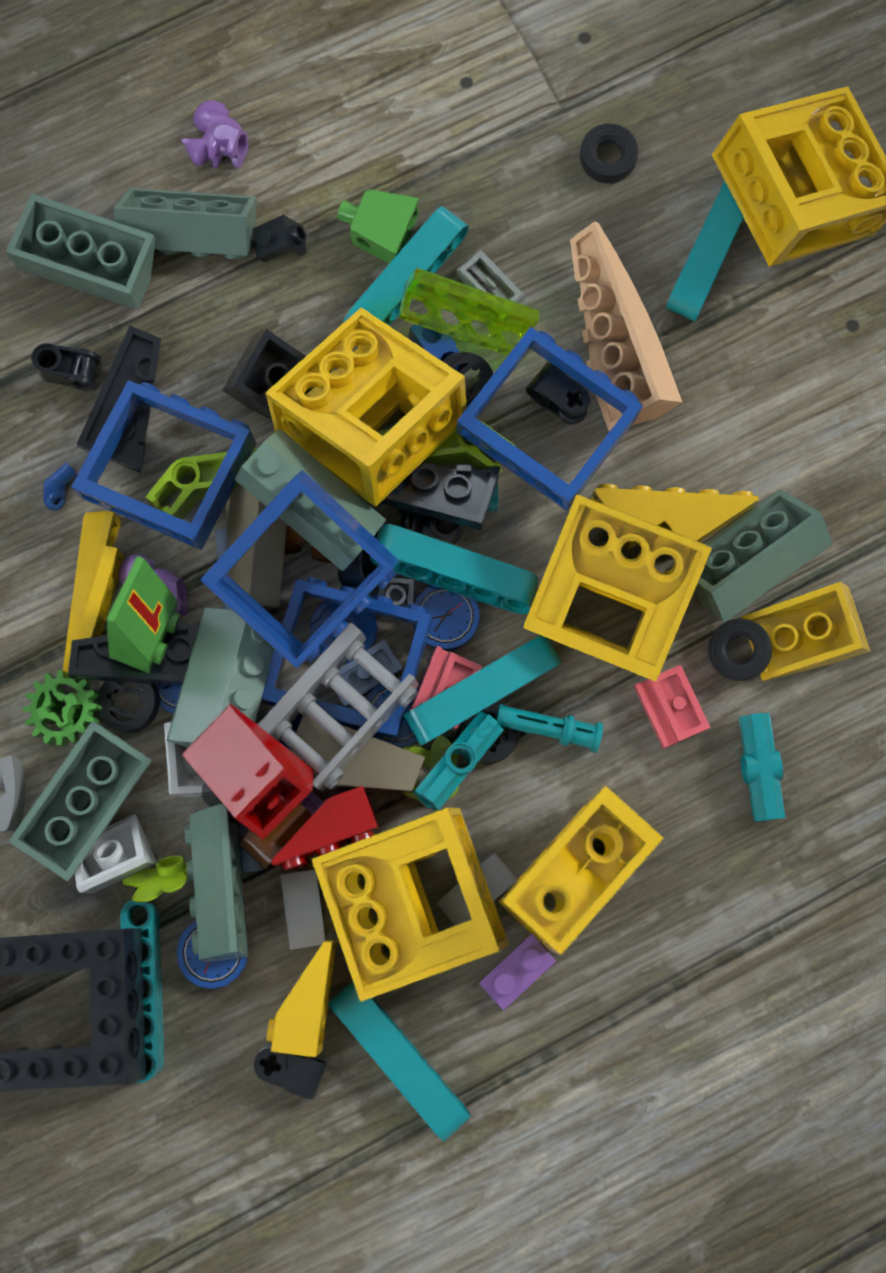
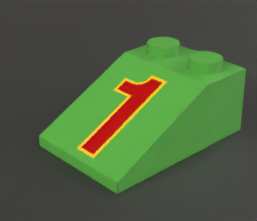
(141, 618)

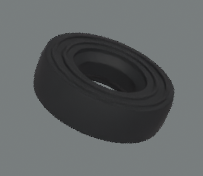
(615, 135)
(740, 628)

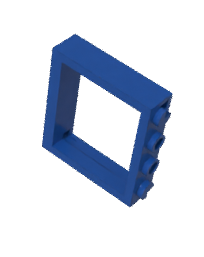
(519, 462)
(200, 528)
(379, 605)
(260, 619)

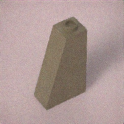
(262, 565)
(374, 767)

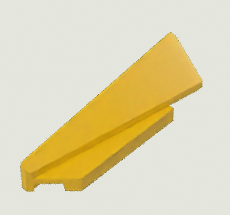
(94, 577)

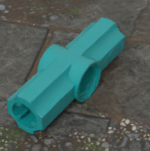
(761, 767)
(445, 777)

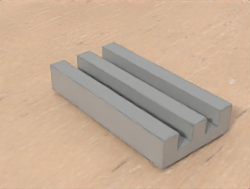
(481, 257)

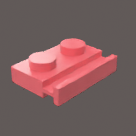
(441, 673)
(671, 707)

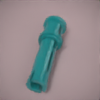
(565, 730)

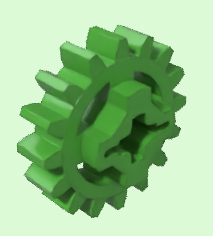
(49, 700)

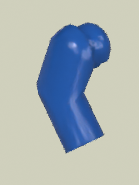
(54, 487)

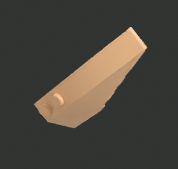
(620, 329)

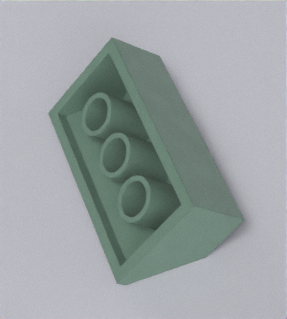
(191, 220)
(83, 251)
(275, 466)
(759, 553)
(224, 668)
(80, 801)
(217, 885)

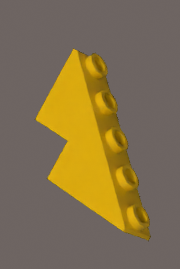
(679, 511)

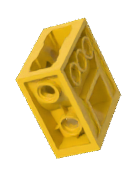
(798, 181)
(350, 403)
(630, 581)
(577, 874)
(402, 906)

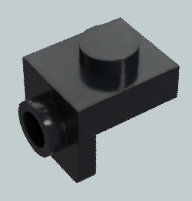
(278, 238)

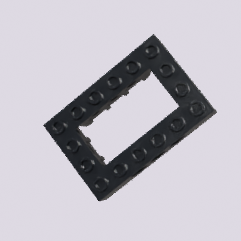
(116, 1010)

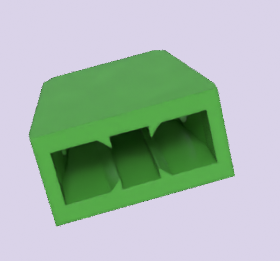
(381, 222)

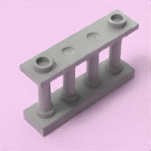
(326, 673)

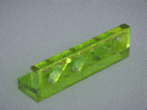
(468, 306)

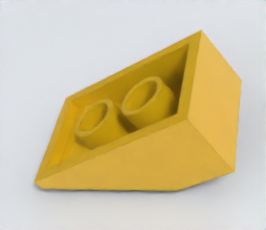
(811, 631)
(303, 1015)

